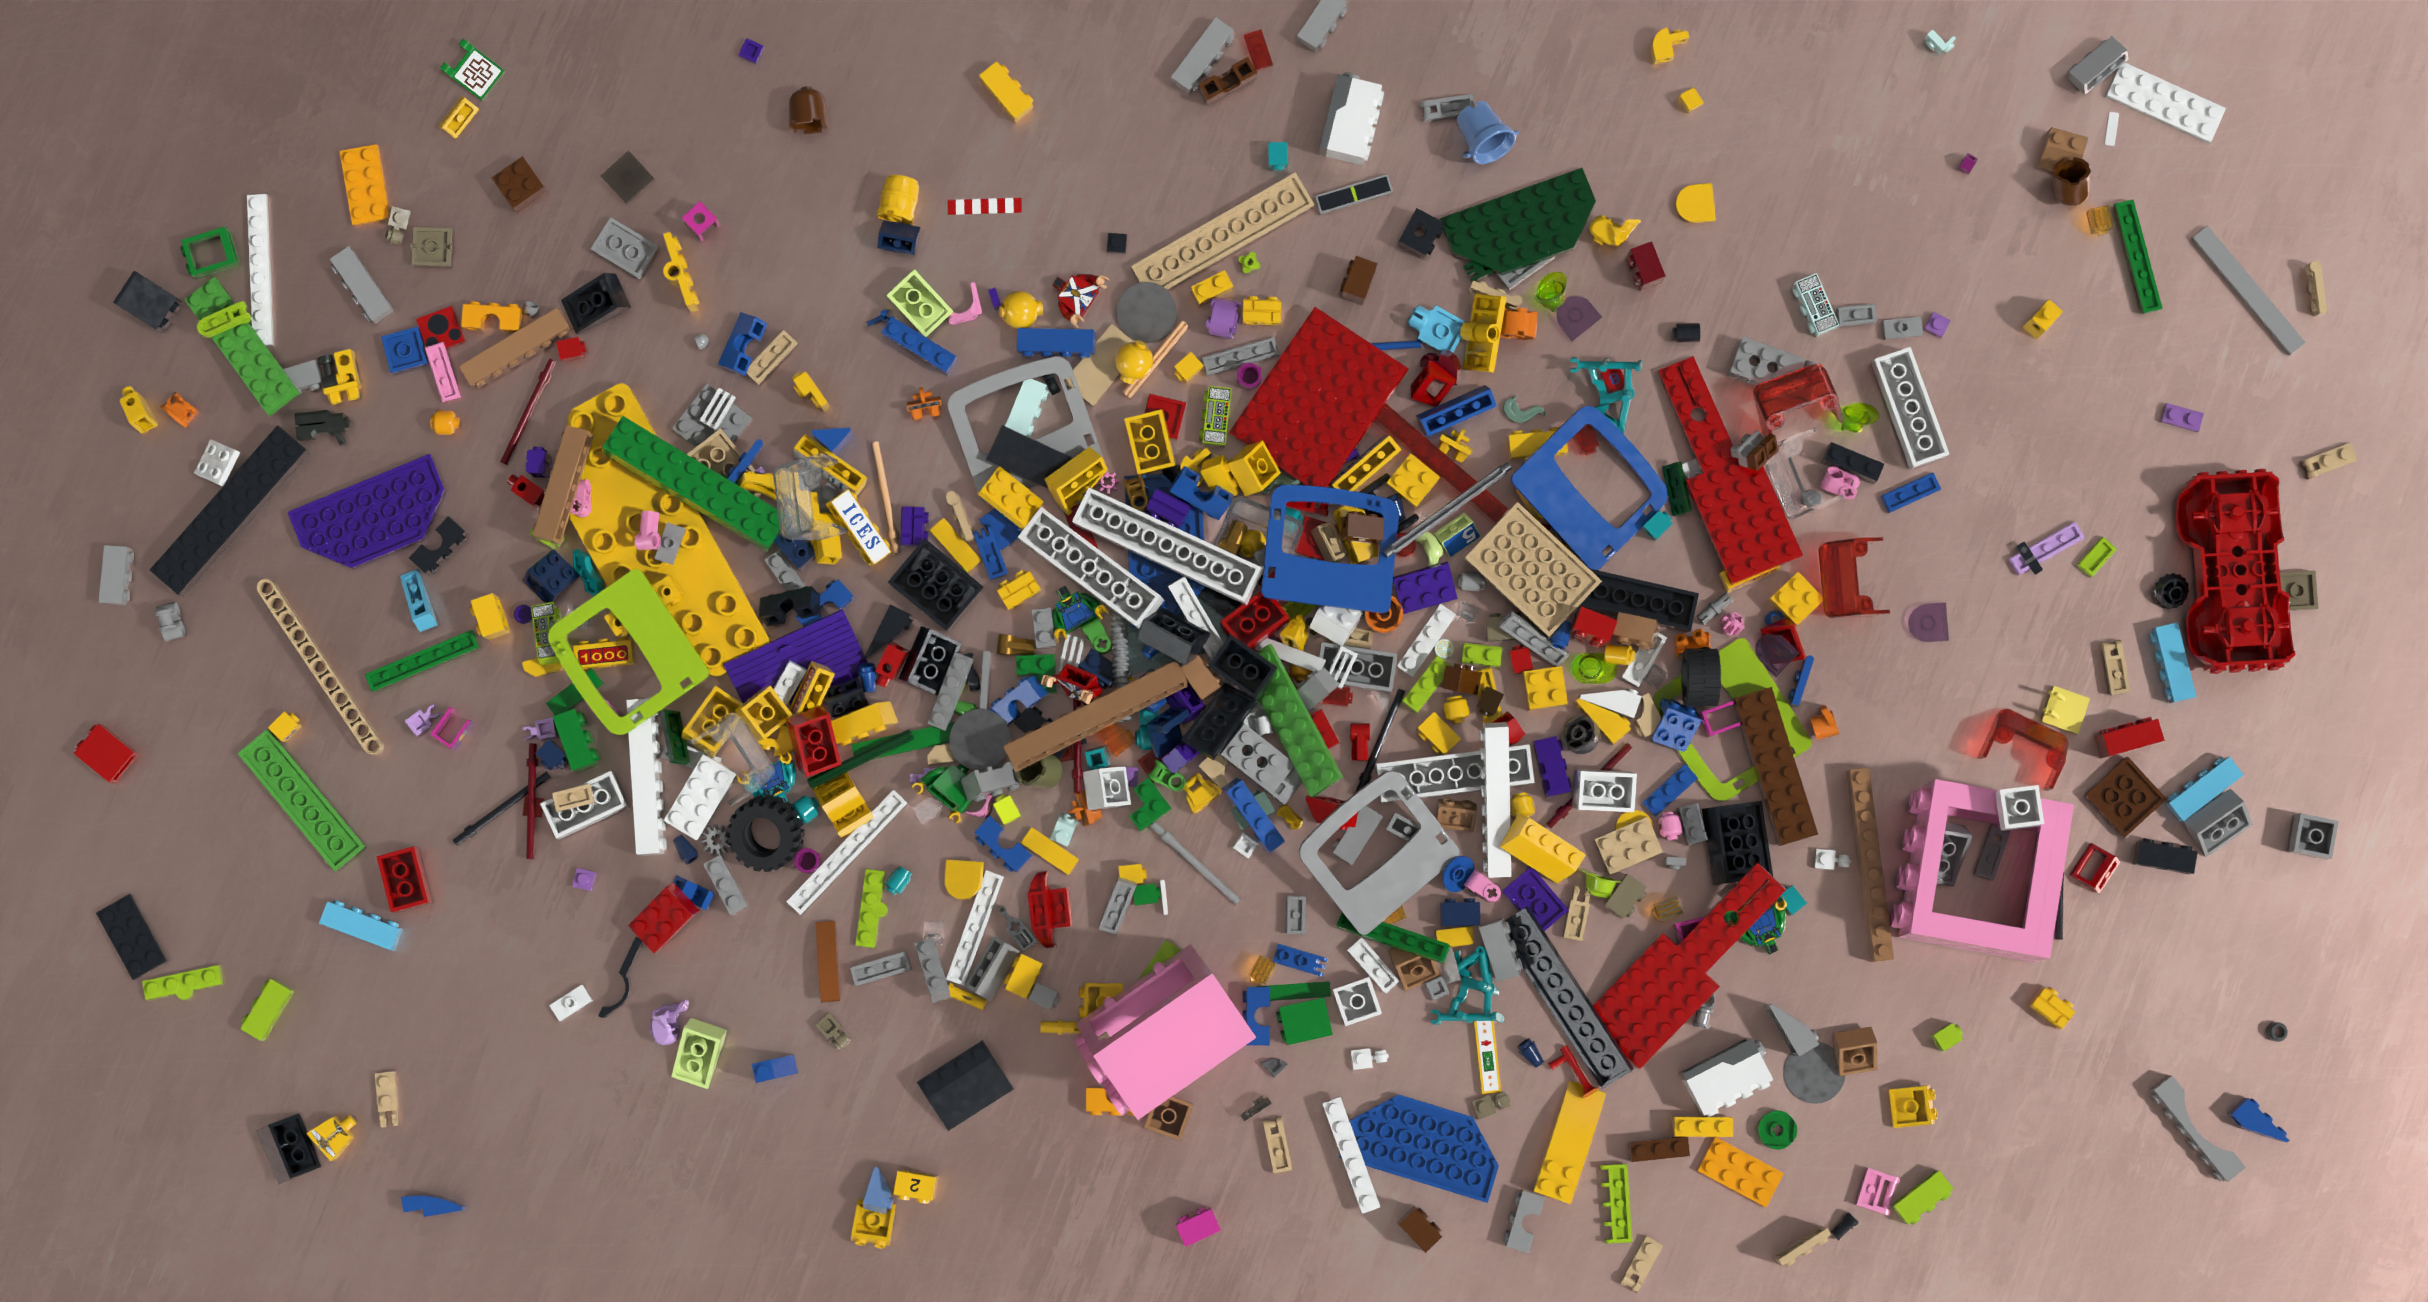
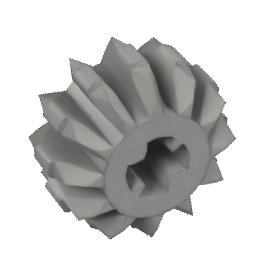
(710, 842)

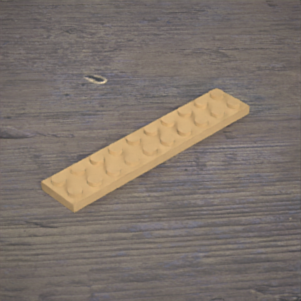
(1225, 234)

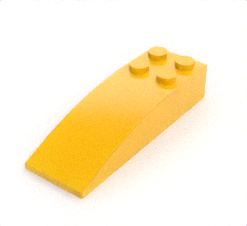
(1569, 1143)

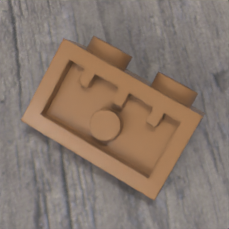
(1457, 814)

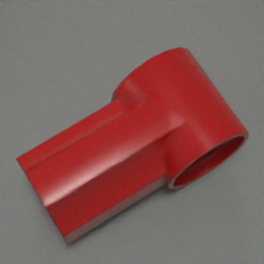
(1359, 735)

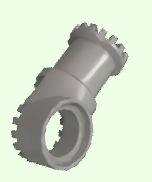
(1703, 1014)

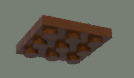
(2125, 797)

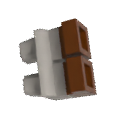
(1755, 450)

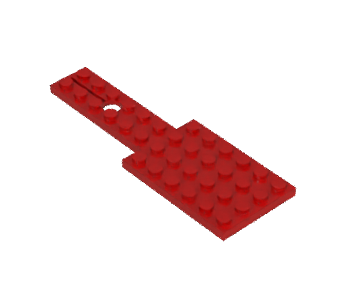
(1732, 499)
(1672, 979)

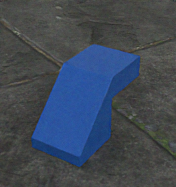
(697, 894)

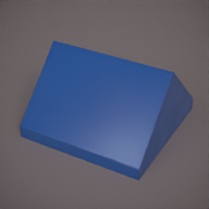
(833, 439)

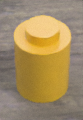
(1619, 654)

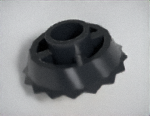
(2171, 591)

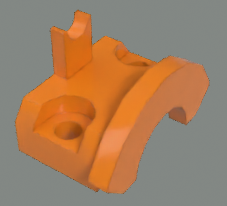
(179, 409)

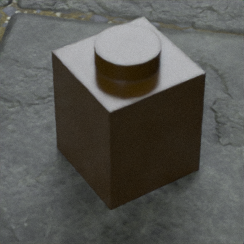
(1489, 702)

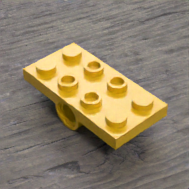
(683, 278)
(1483, 333)

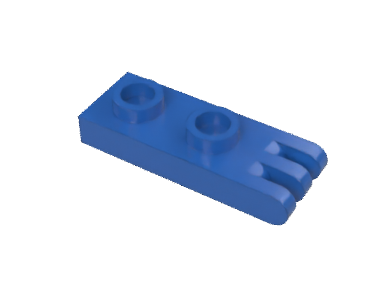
(745, 461)
(991, 553)
(1801, 679)
(1299, 960)

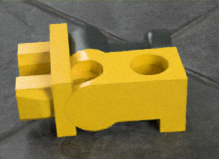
(344, 380)

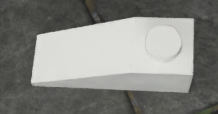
(1620, 702)

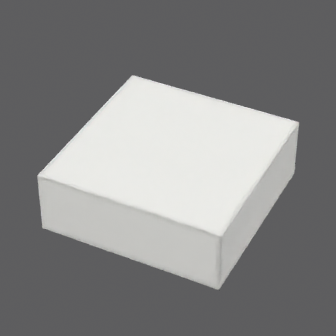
(1245, 845)

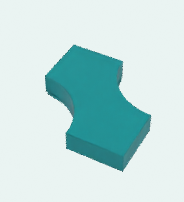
(582, 564)

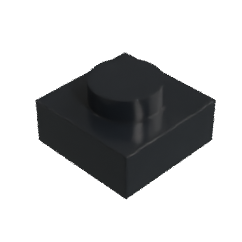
(1116, 243)
(1171, 472)

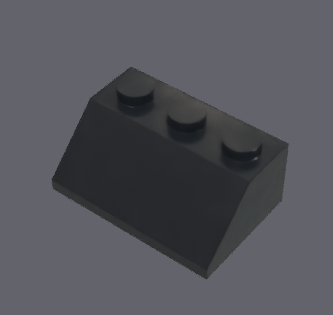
(1173, 635)
(929, 660)
(1243, 667)
(288, 1148)

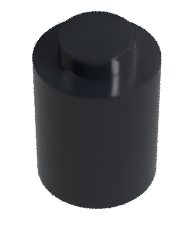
(1686, 332)

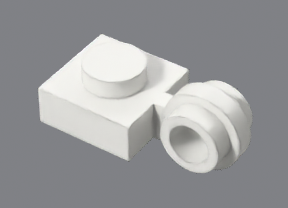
(1826, 859)
(1362, 1058)

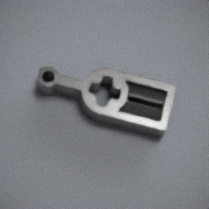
(1023, 930)

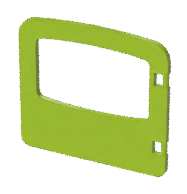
(656, 634)
(1740, 676)

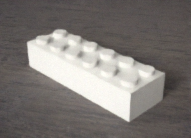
(1910, 408)

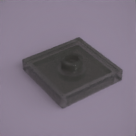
(627, 177)

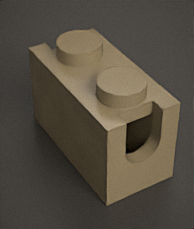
(1625, 896)

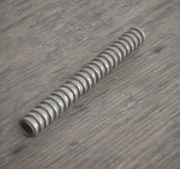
(1119, 652)

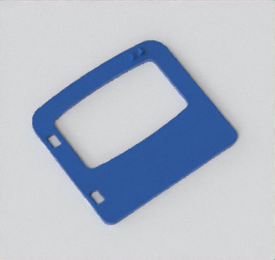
(1567, 510)
(1325, 582)

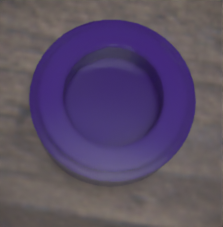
(523, 614)

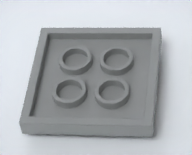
(696, 432)

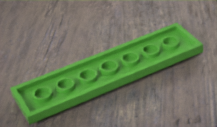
(245, 350)
(1297, 729)
(301, 800)

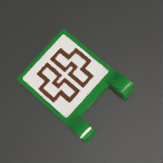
(474, 71)

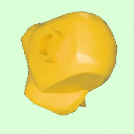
(1609, 232)

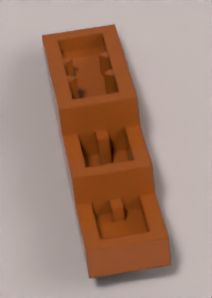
(827, 961)

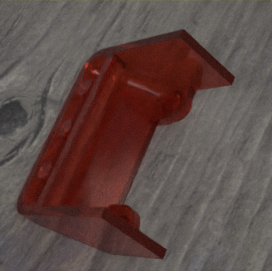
(1794, 392)
(1840, 578)
(2010, 723)

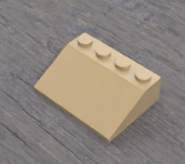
(719, 455)

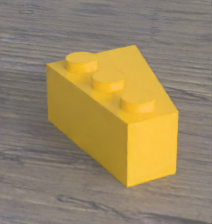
(1075, 478)
(862, 722)

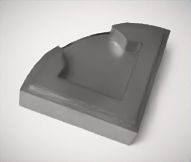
(1274, 1066)

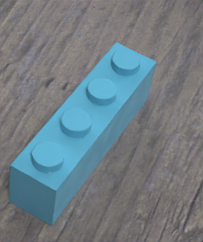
(2173, 663)
(2203, 789)
(360, 925)

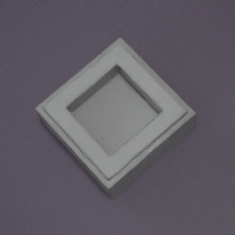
(1437, 988)

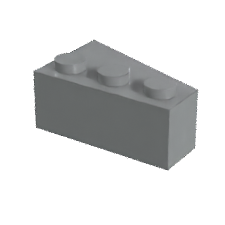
(989, 781)

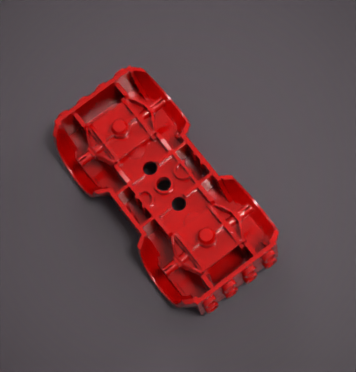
(2222, 626)

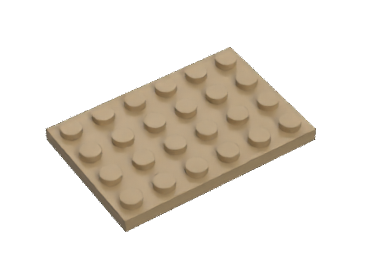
(1533, 569)

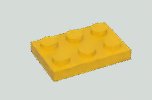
(1010, 497)

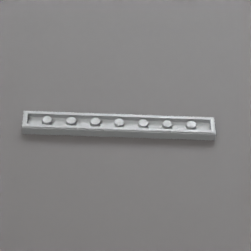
(2248, 290)

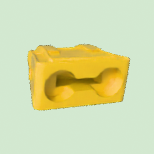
(1295, 633)
(1202, 795)

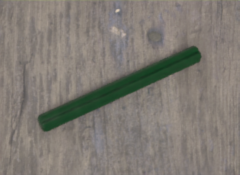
(861, 758)

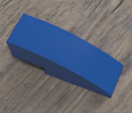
(430, 1204)

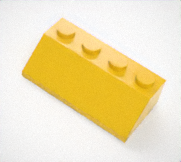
(1541, 849)

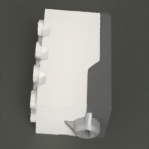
(1351, 119)
(1727, 1076)

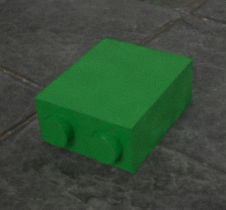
(1304, 1021)

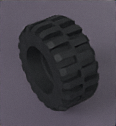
(744, 843)

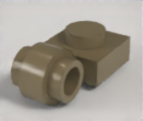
(398, 219)
(829, 1027)
(1485, 1106)

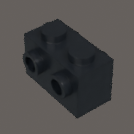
(845, 697)

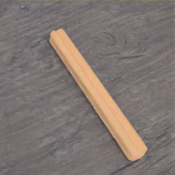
(1158, 355)

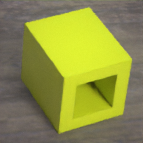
(1006, 809)

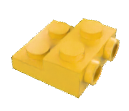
(806, 388)
(1094, 995)
(1912, 1106)
(872, 1226)

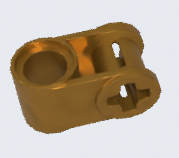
(1136, 490)

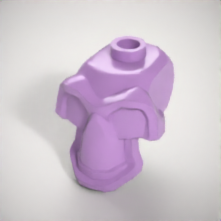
(665, 1023)

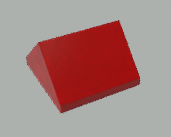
(1788, 631)

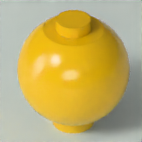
(1020, 309)
(1134, 361)

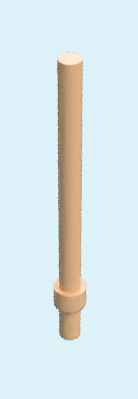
(892, 533)

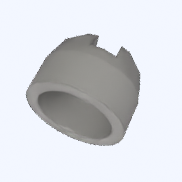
(530, 308)
(701, 340)

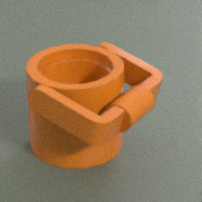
(1824, 724)

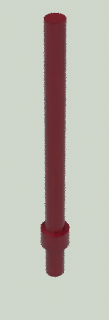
(544, 378)
(531, 763)
(1077, 772)
(1562, 812)

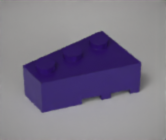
(1552, 766)

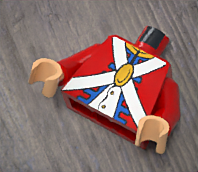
(1078, 295)
(1076, 683)

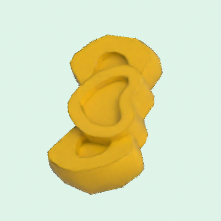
(1290, 816)

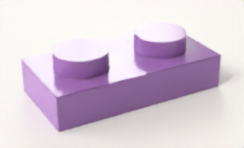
(2182, 417)

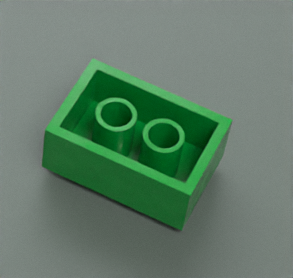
(576, 740)

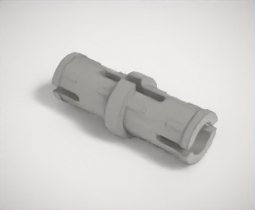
(1714, 608)

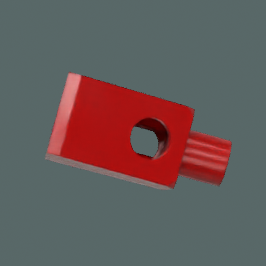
(526, 490)
(895, 656)

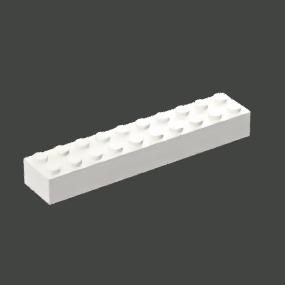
(1167, 546)

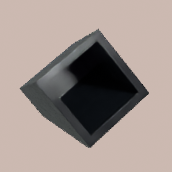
(147, 301)

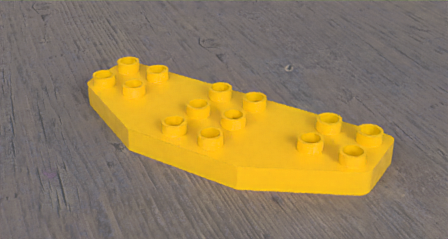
(714, 606)

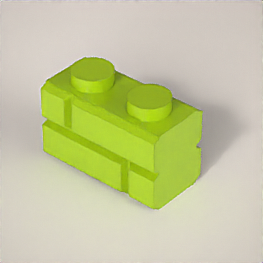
(1481, 655)

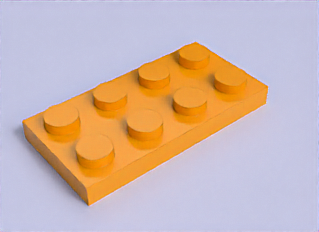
(365, 184)
(1740, 1171)

